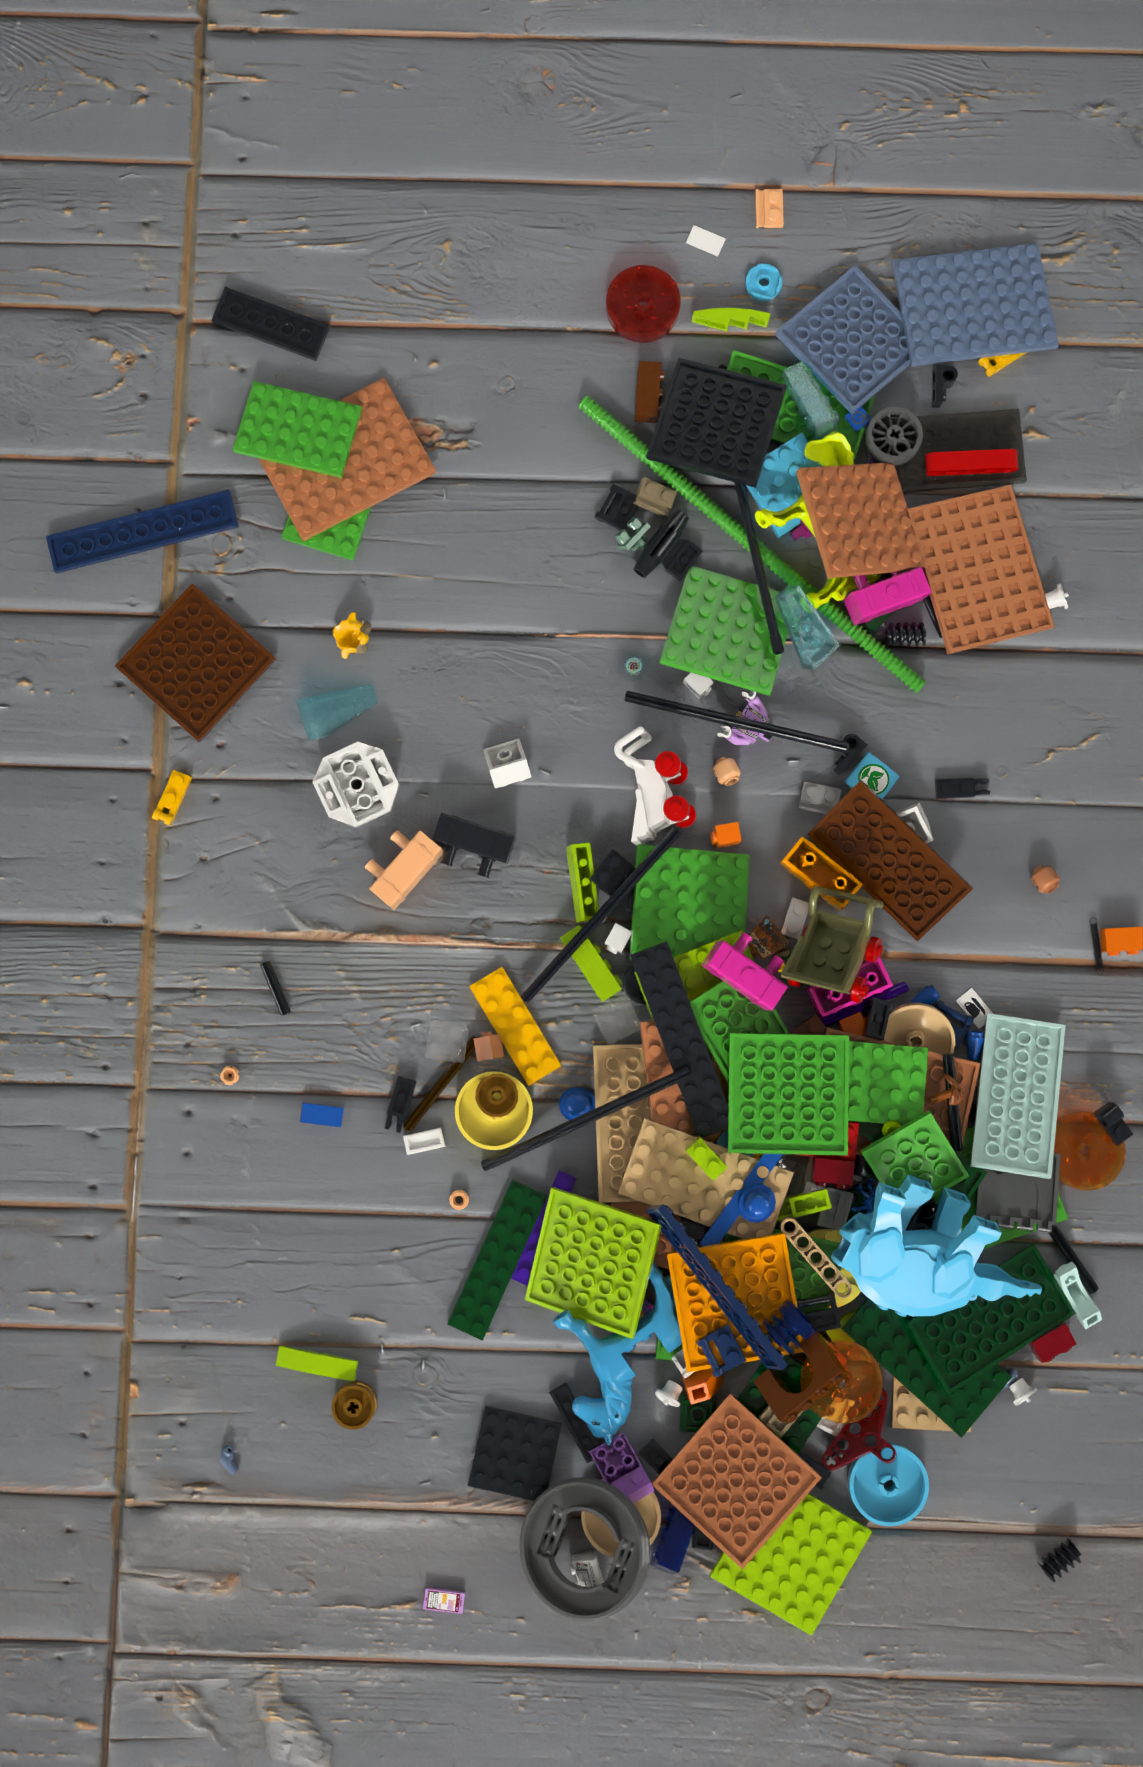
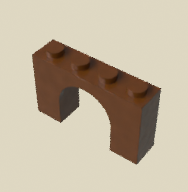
(826, 1373)

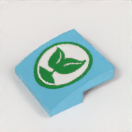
(874, 774)

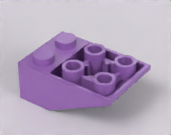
(622, 1468)

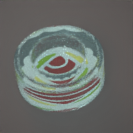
(633, 665)

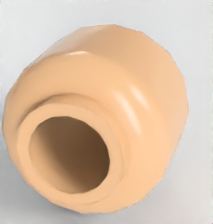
(726, 771)

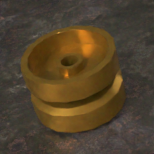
(491, 1085)
(345, 1413)

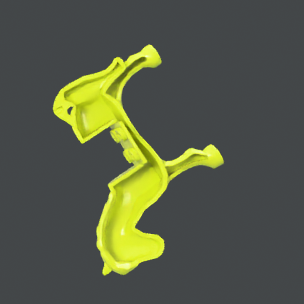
(829, 451)

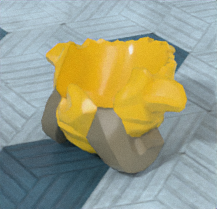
(352, 635)

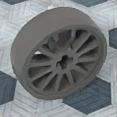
(898, 457)

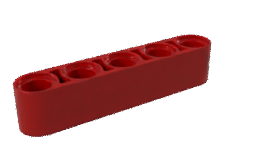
(971, 462)

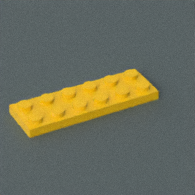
(515, 1025)

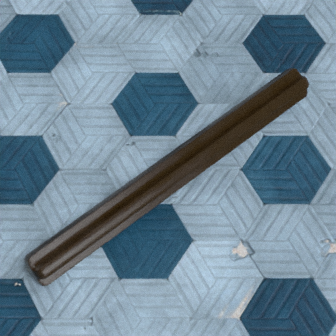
(437, 1089)

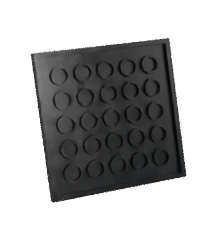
(716, 422)

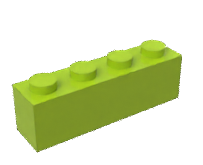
(583, 890)
(593, 967)

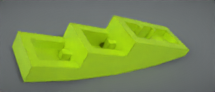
(723, 317)
(805, 1204)
(317, 1363)

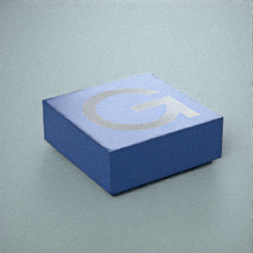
(858, 419)

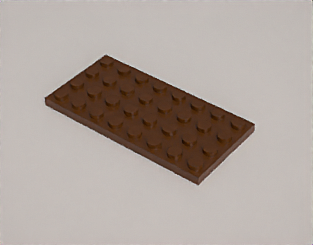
(890, 860)

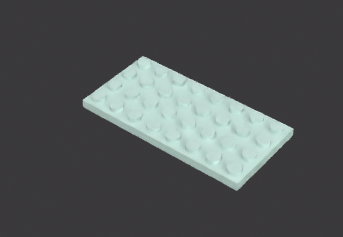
(1018, 1096)

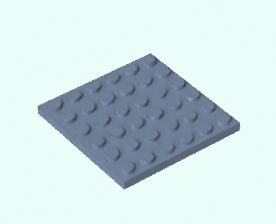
(849, 339)

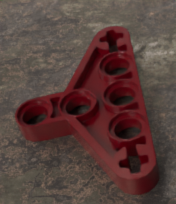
(857, 1442)

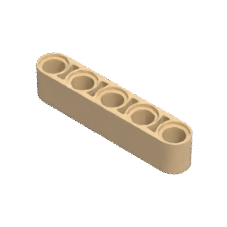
(822, 1264)

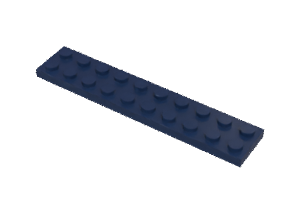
(142, 531)
(713, 1283)

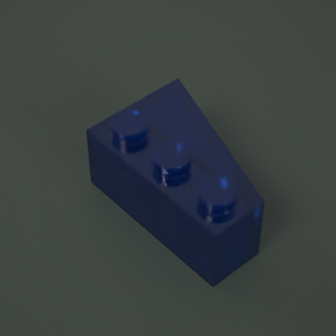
(673, 1542)

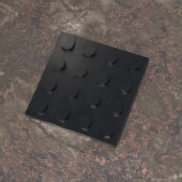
(514, 1453)

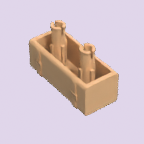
(406, 869)

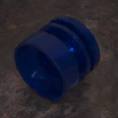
(789, 1326)

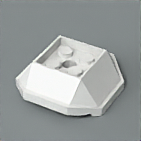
(352, 764)

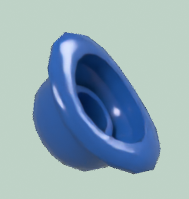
(576, 1102)
(757, 1203)

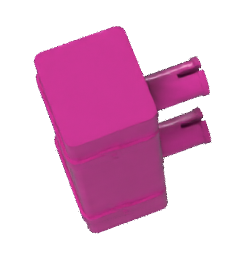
(887, 595)
(744, 974)
(830, 1002)

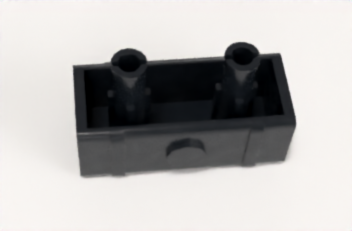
(474, 838)

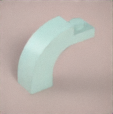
(1071, 1285)

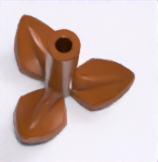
(954, 1093)

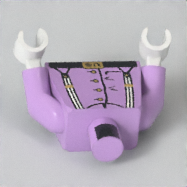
(750, 709)

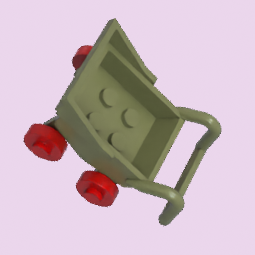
(834, 948)

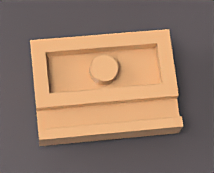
(769, 208)

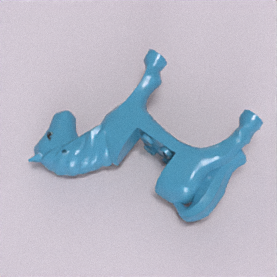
(610, 1412)

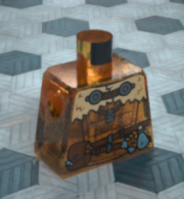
(766, 939)

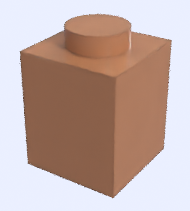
(488, 1046)

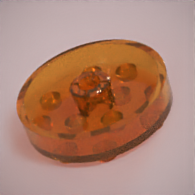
(1103, 1158)
(861, 1386)

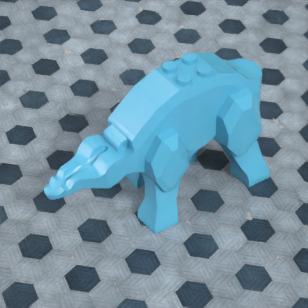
(923, 1268)

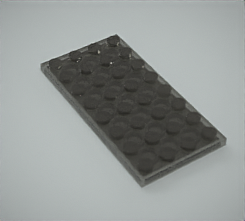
(960, 433)

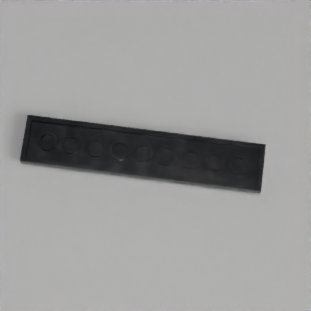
(682, 1038)

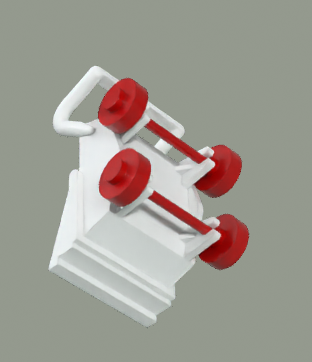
(655, 801)

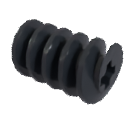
(905, 633)
(1060, 1560)

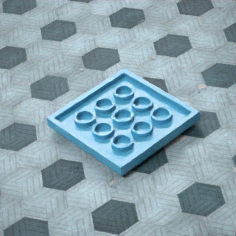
(778, 481)

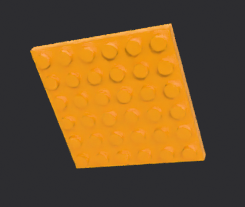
(757, 1273)

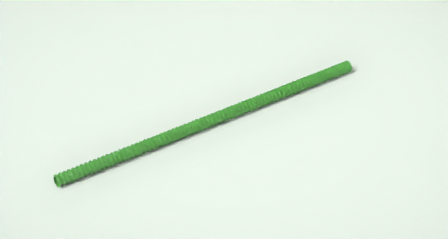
(738, 532)

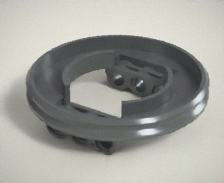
(544, 1532)

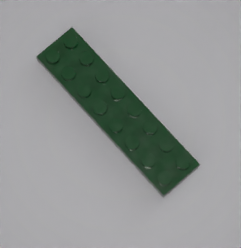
(497, 1260)

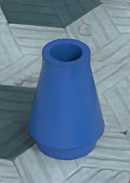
(926, 996)
(974, 1043)

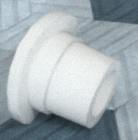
(1057, 597)
(1021, 1391)
(669, 1394)

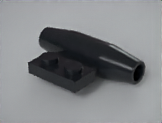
(667, 548)

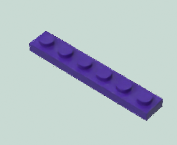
(524, 1266)

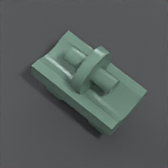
(635, 538)

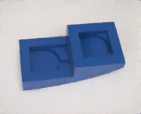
(321, 1114)

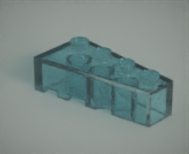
(810, 400)
(806, 628)

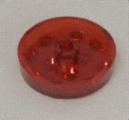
(646, 285)

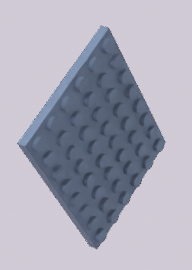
(974, 304)

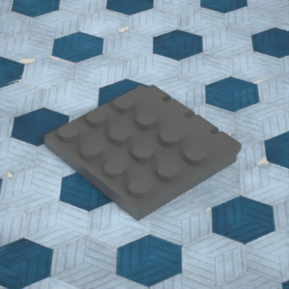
(1019, 1199)

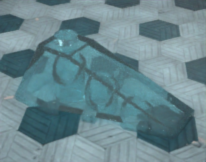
(329, 711)

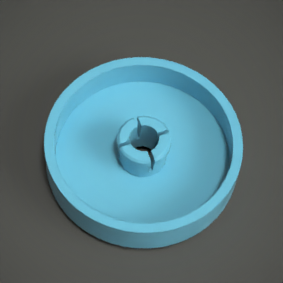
(893, 1504)

